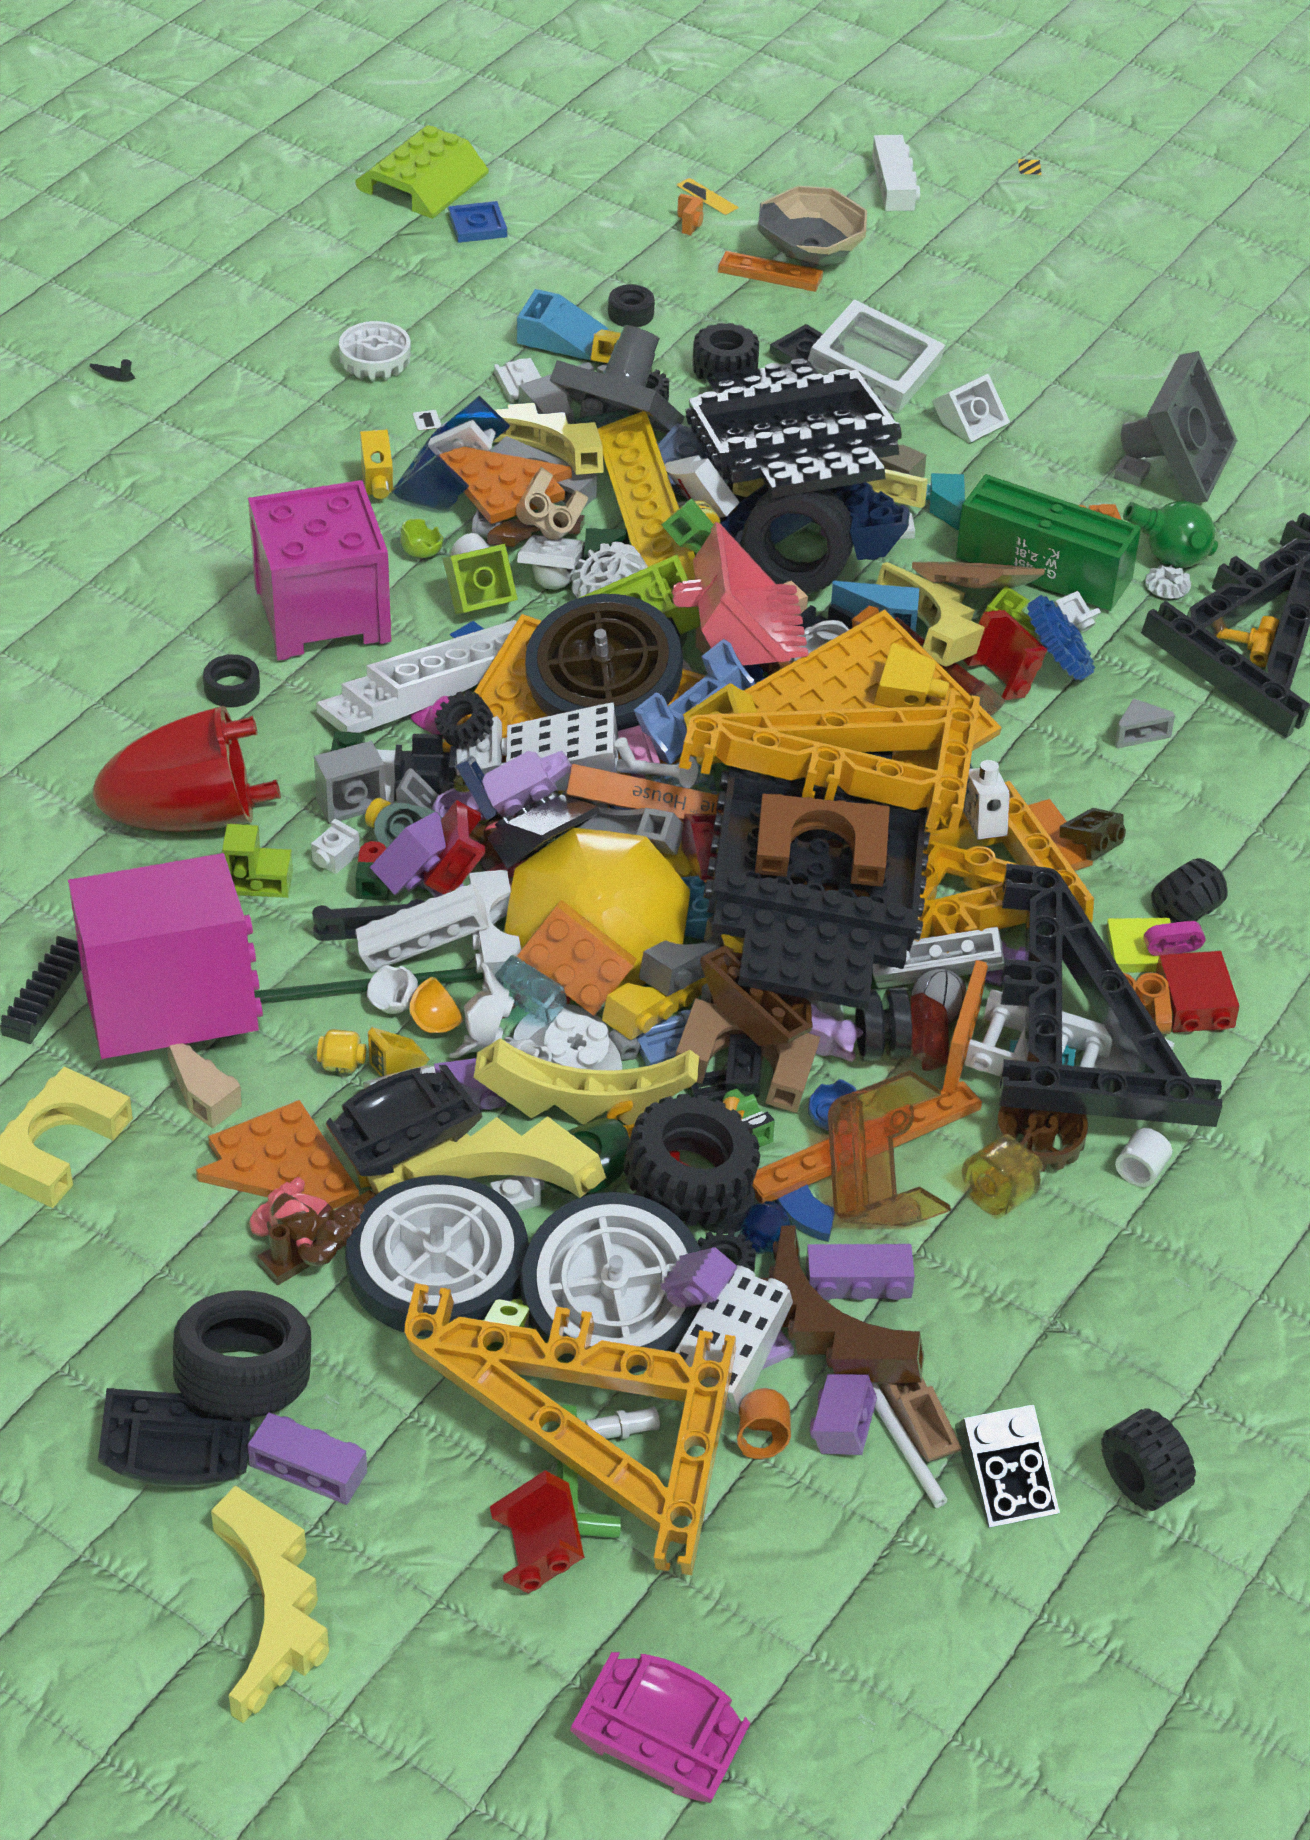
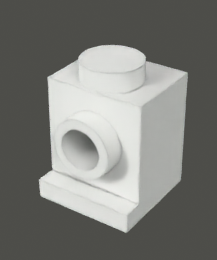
(336, 847)

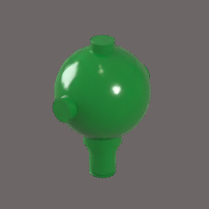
(1177, 533)

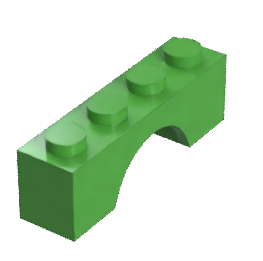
(689, 526)

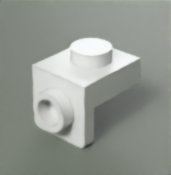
(1078, 611)

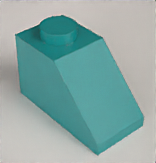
(946, 497)

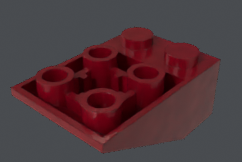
(697, 841)

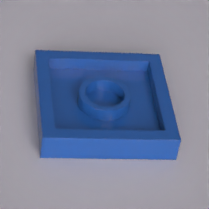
(477, 221)

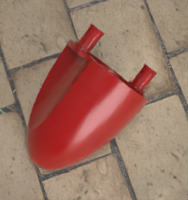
(183, 776)

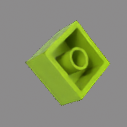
(480, 578)

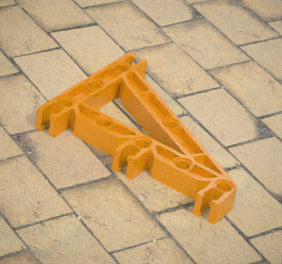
(830, 745)
(491, 1377)

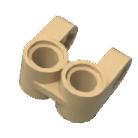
(546, 510)

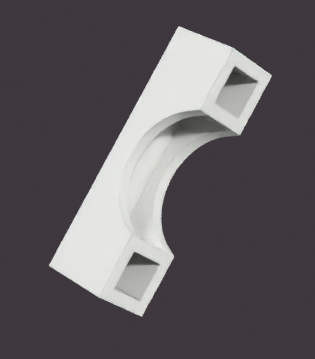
(492, 943)

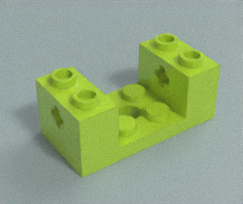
(655, 587)

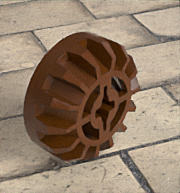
(1041, 1133)

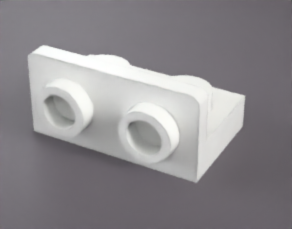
(464, 435)

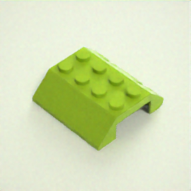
(429, 166)

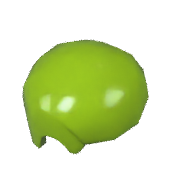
(419, 539)

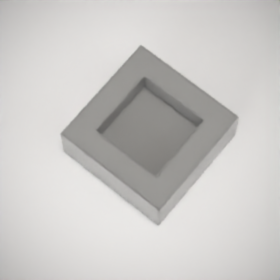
(1132, 470)

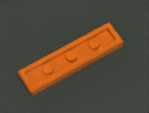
(770, 271)

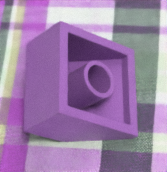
(411, 854)

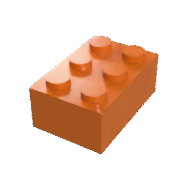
(577, 957)

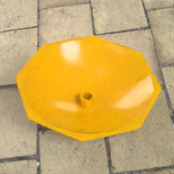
(610, 881)

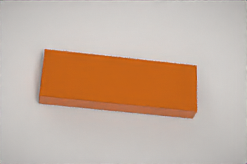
(1051, 820)

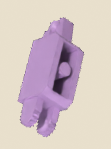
(522, 781)

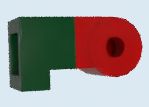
(367, 882)

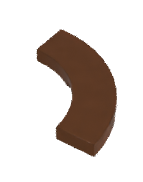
(515, 531)

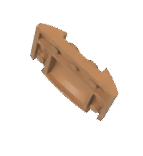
(977, 574)

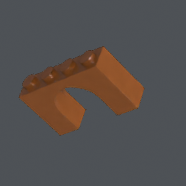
(859, 824)

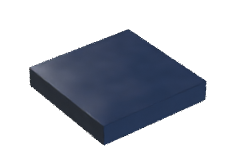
(473, 777)

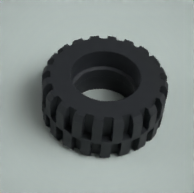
(702, 1129)

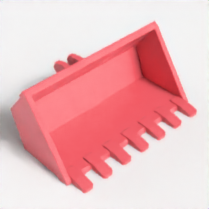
(742, 603)

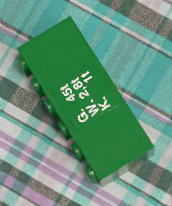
(1031, 529)

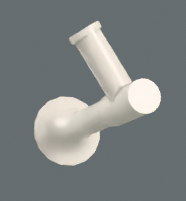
(629, 764)

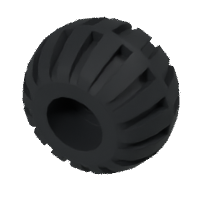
(1190, 892)

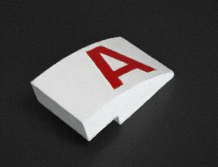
(702, 482)

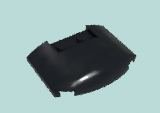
(402, 1119)
(170, 1440)

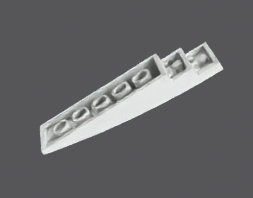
(413, 680)

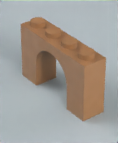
(710, 1031)

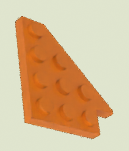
(501, 479)
(275, 1151)

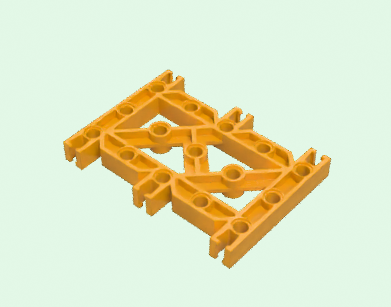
(969, 858)

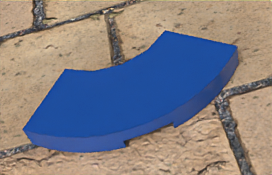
(808, 1213)

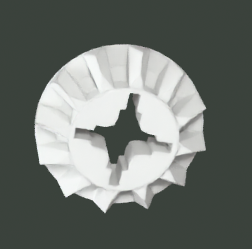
(1159, 582)

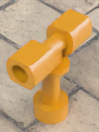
(1258, 640)

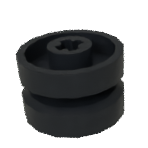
(885, 1026)

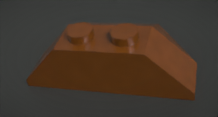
(759, 1013)

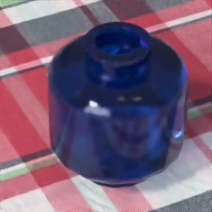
(764, 1225)

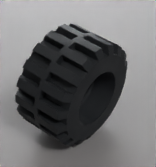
(724, 350)
(1148, 1459)

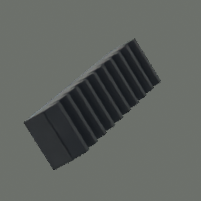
(43, 992)

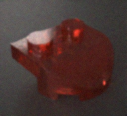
(929, 1032)

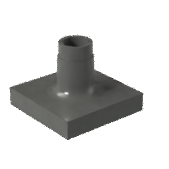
(622, 382)
(1185, 427)

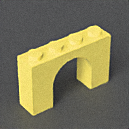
(63, 1101)

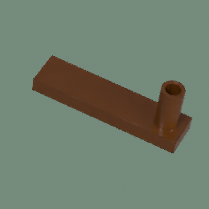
(282, 1258)

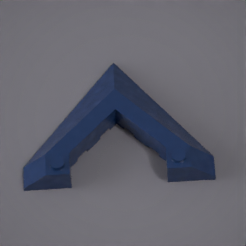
(874, 526)

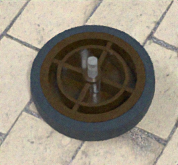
(602, 654)

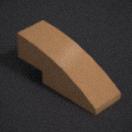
(922, 1418)

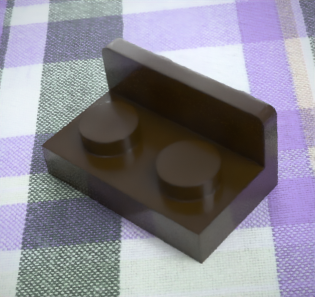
(1097, 829)

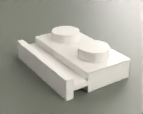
(514, 374)
(488, 752)

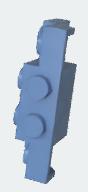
(667, 724)

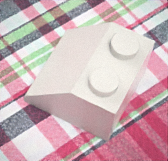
(972, 409)

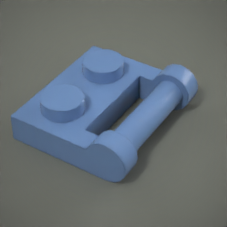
(663, 1039)

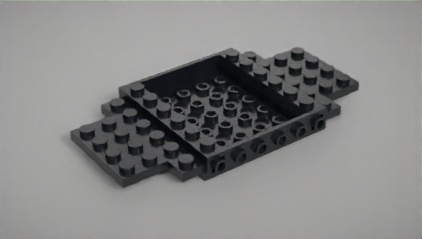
(833, 447)
(799, 934)

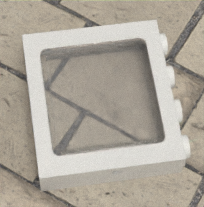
(883, 351)

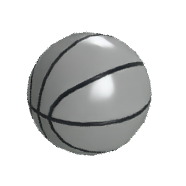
(943, 987)

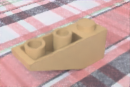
(205, 1088)

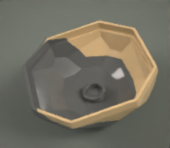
(813, 224)

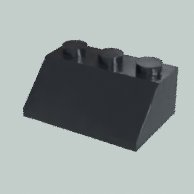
(538, 827)

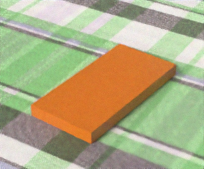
(965, 1026)

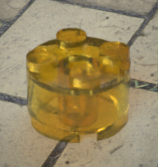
(1002, 1175)

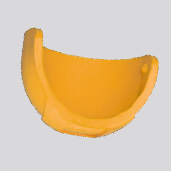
(434, 1008)

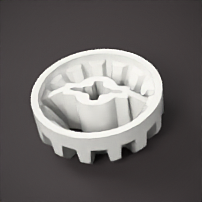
(375, 350)
(606, 567)

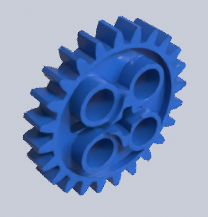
(1060, 637)

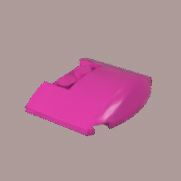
(662, 1723)

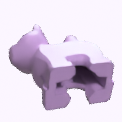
(835, 1036)

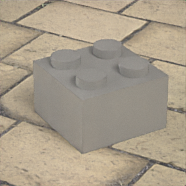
(349, 781)

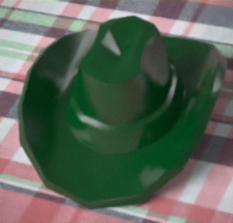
(609, 1141)

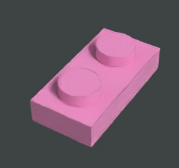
(640, 745)

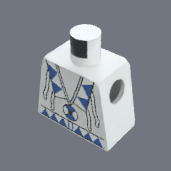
(987, 801)

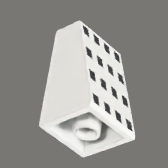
(581, 734)
(753, 1314)

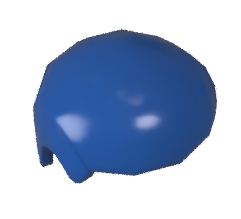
(823, 1098)

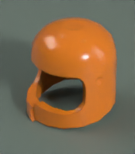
(764, 1411)

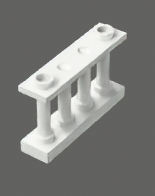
(1076, 1033)

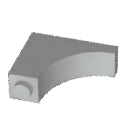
(547, 396)

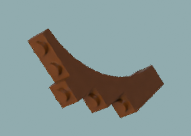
(847, 1342)

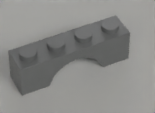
(676, 966)

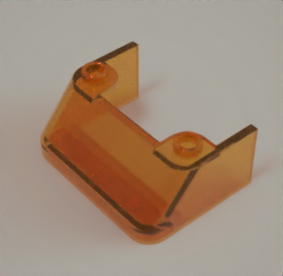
(863, 1153)

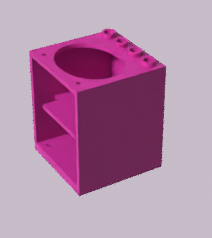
(165, 955)

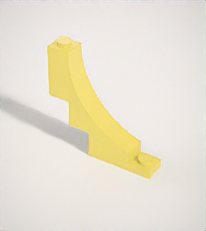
(496, 1149)

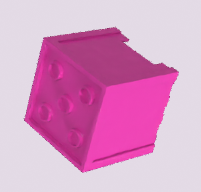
(320, 566)

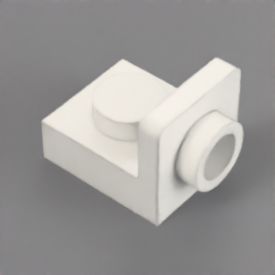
(520, 1191)

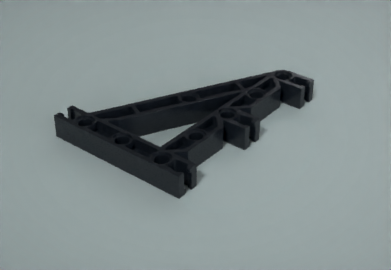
(1236, 595)
(1061, 931)

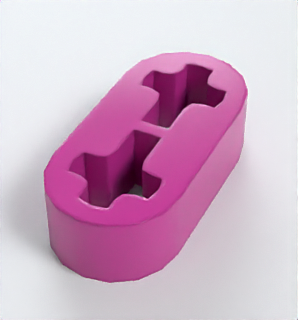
(1174, 938)

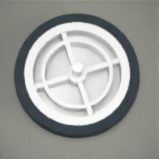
(438, 1236)
(609, 1260)

